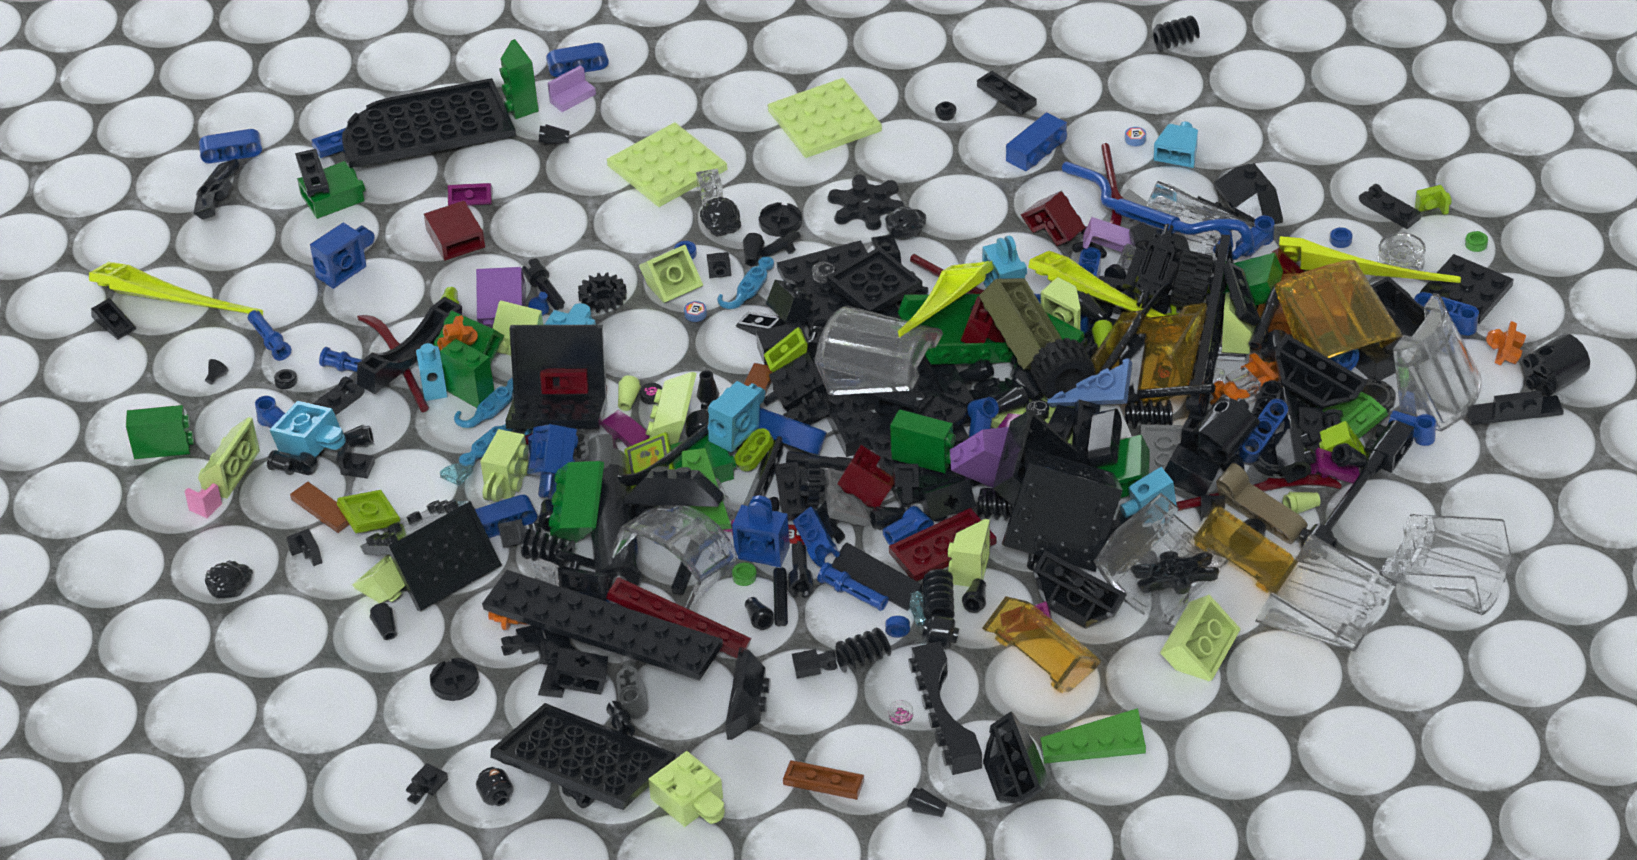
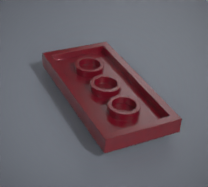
(929, 547)

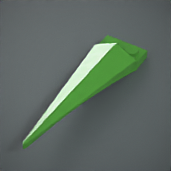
(1361, 413)

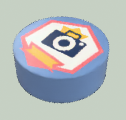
(1135, 136)
(695, 311)

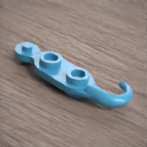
(750, 284)
(489, 406)
(480, 446)

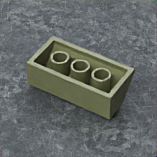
(1019, 318)

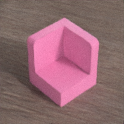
(205, 501)

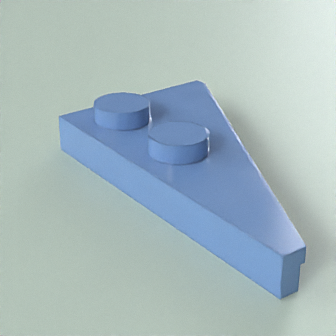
(1101, 389)

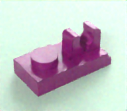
(1327, 467)

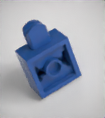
(340, 253)
(550, 450)
(761, 533)

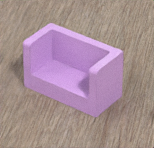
(1106, 235)

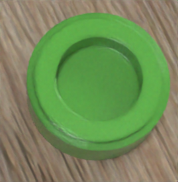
(1476, 241)
(744, 574)

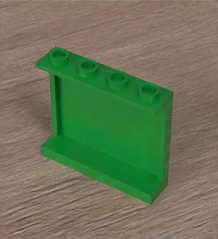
(952, 322)

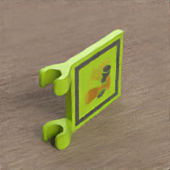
(647, 453)

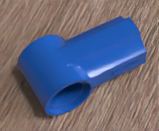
(1262, 233)
(267, 411)
(981, 414)
(1423, 425)
(912, 522)

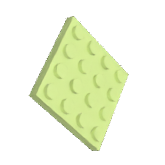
(824, 117)
(665, 164)

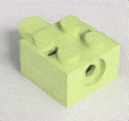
(504, 465)
(688, 790)

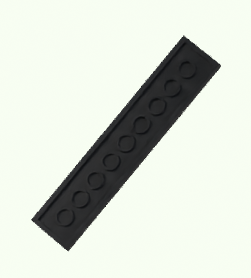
(1212, 331)
(603, 624)

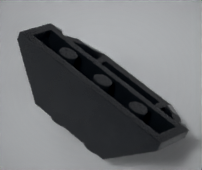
(1249, 192)
(1315, 375)
(676, 488)
(1075, 592)
(747, 694)
(1013, 762)

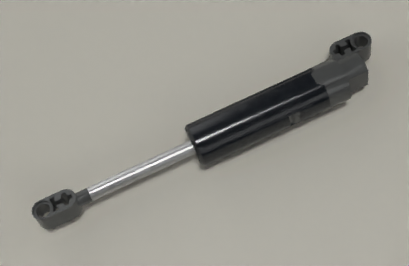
(626, 564)

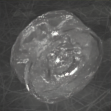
(1402, 251)

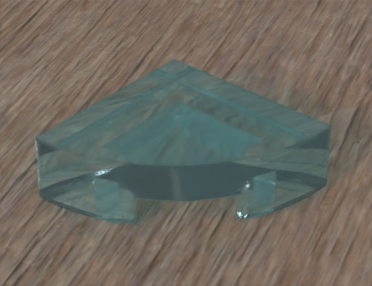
(456, 473)
(915, 605)

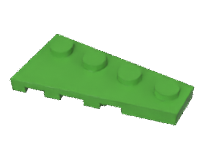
(699, 460)
(1098, 739)

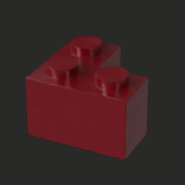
(1055, 216)
(981, 326)
(865, 478)

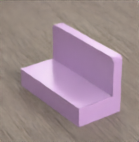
(570, 89)

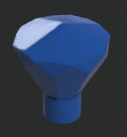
(540, 303)

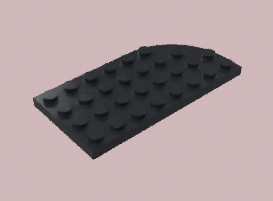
(426, 123)

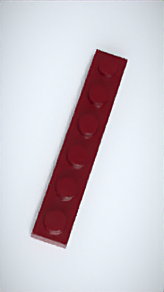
(646, 602)

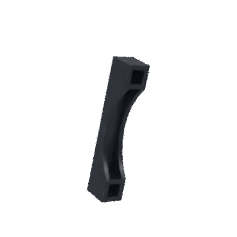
(381, 368)
(959, 744)

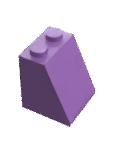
(496, 285)
(979, 455)

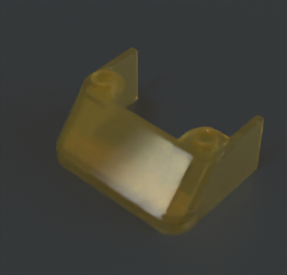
(1245, 548)
(1043, 641)

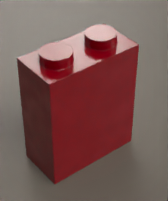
(454, 230)

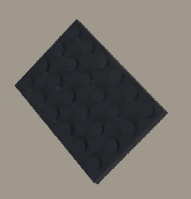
(582, 756)

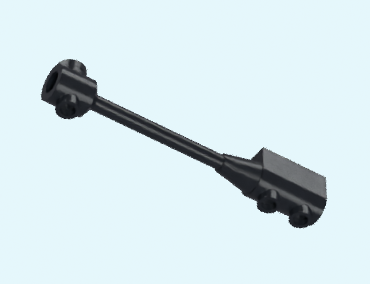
(1292, 443)
(1385, 454)

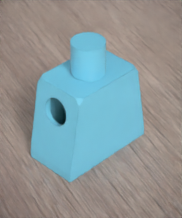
(1177, 145)
(430, 362)
(1146, 490)

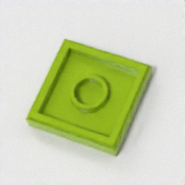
(367, 511)

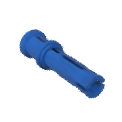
(272, 339)
(338, 360)
(843, 583)

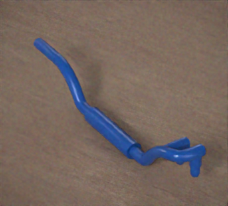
(1159, 219)

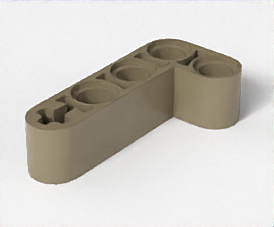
(1258, 505)

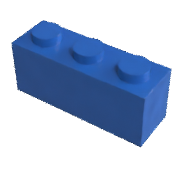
(1036, 141)

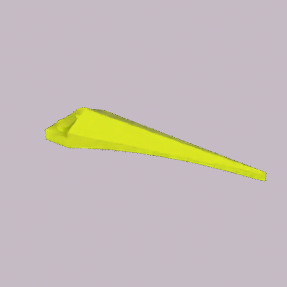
(1316, 255)
(1057, 265)
(132, 281)
(950, 286)

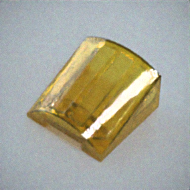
(1335, 309)
(1170, 346)

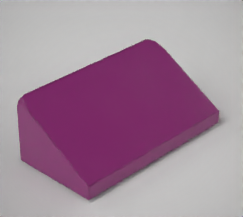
(470, 193)

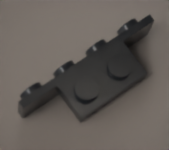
(1515, 407)

